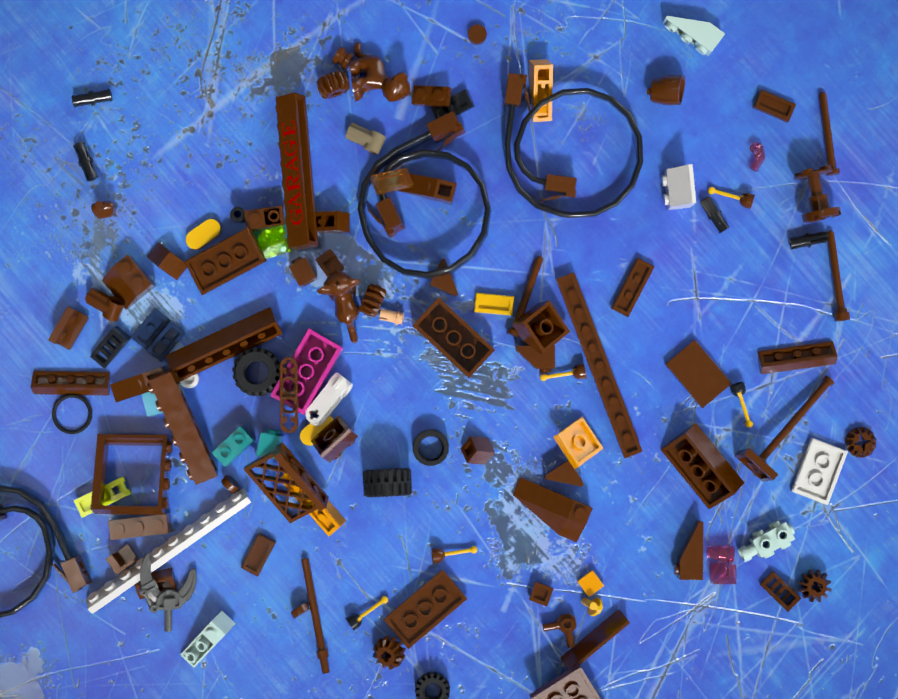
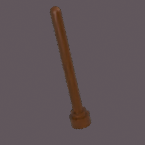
(841, 313)

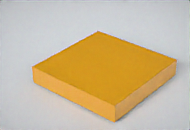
(578, 442)

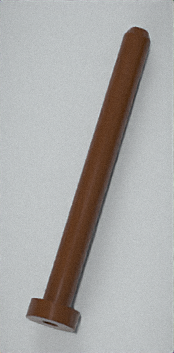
(828, 134)
(527, 293)

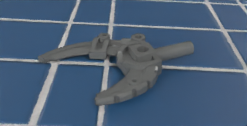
(165, 599)

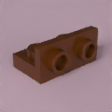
(68, 328)

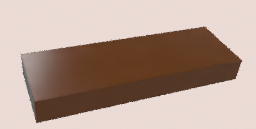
(632, 287)

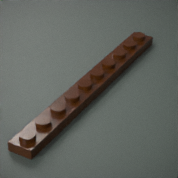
(599, 365)

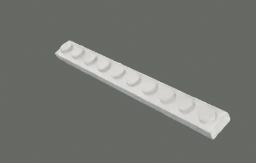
(169, 549)

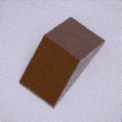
(167, 261)
(444, 283)
(564, 473)

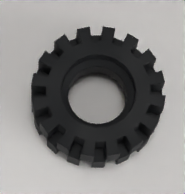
(432, 678)

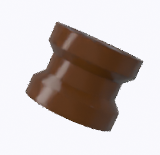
(342, 58)

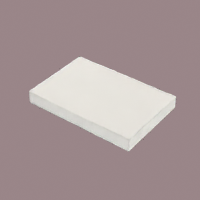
(819, 471)

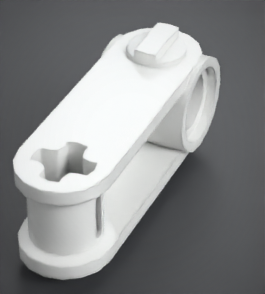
(328, 399)

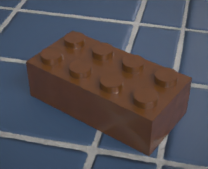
(453, 337)

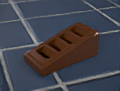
(792, 603)

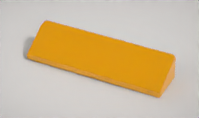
(327, 519)

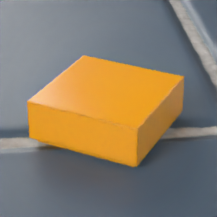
(590, 583)

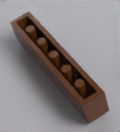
(224, 344)
(183, 426)

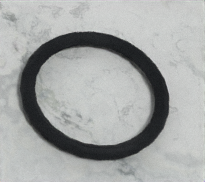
(55, 419)

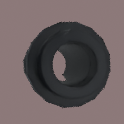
(235, 211)

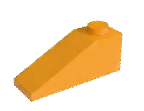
(541, 87)

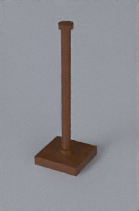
(756, 463)

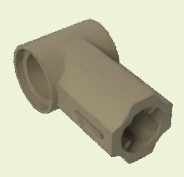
(370, 140)

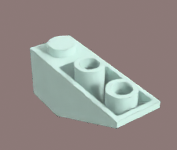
(698, 33)
(207, 639)

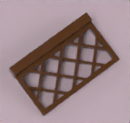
(296, 472)

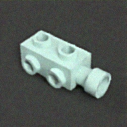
(773, 539)

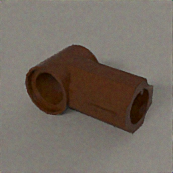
(109, 305)

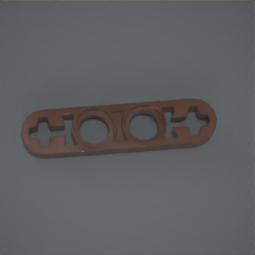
(293, 395)

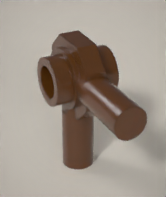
(565, 623)

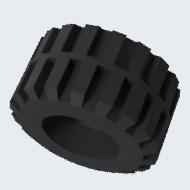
(241, 366)
(387, 482)

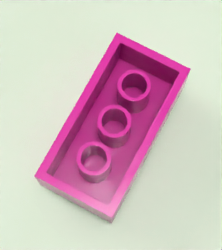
(315, 361)

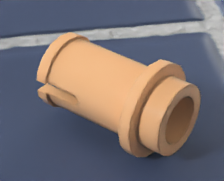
(391, 316)

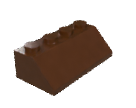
(702, 466)

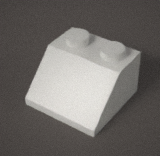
(679, 187)

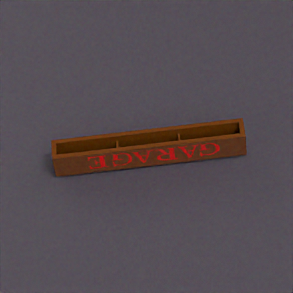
(296, 171)

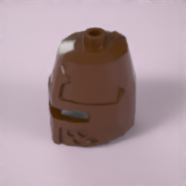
(667, 89)

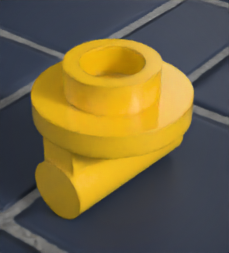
(594, 606)

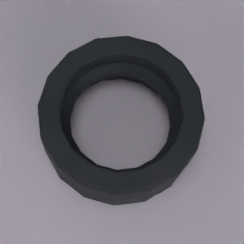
(430, 462)

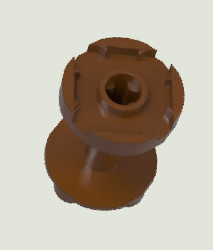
(818, 202)

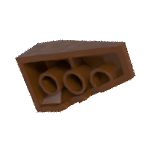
(559, 512)

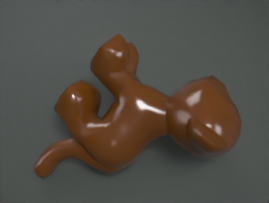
(393, 87)
(341, 290)

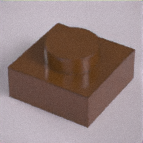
(541, 593)

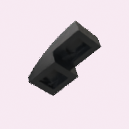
(459, 104)

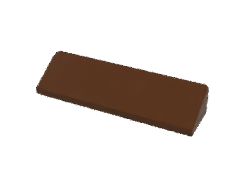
(797, 357)
(70, 383)
(595, 640)

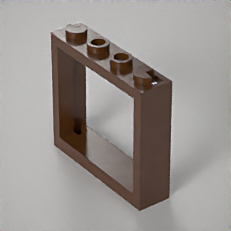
(99, 478)

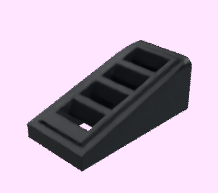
(120, 334)

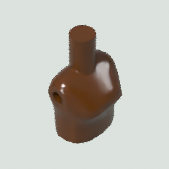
(103, 209)

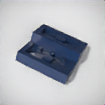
(158, 334)

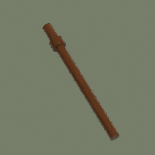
(322, 653)

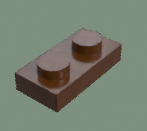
(431, 96)

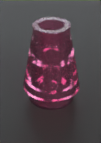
(721, 553)

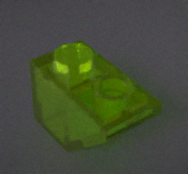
(273, 242)

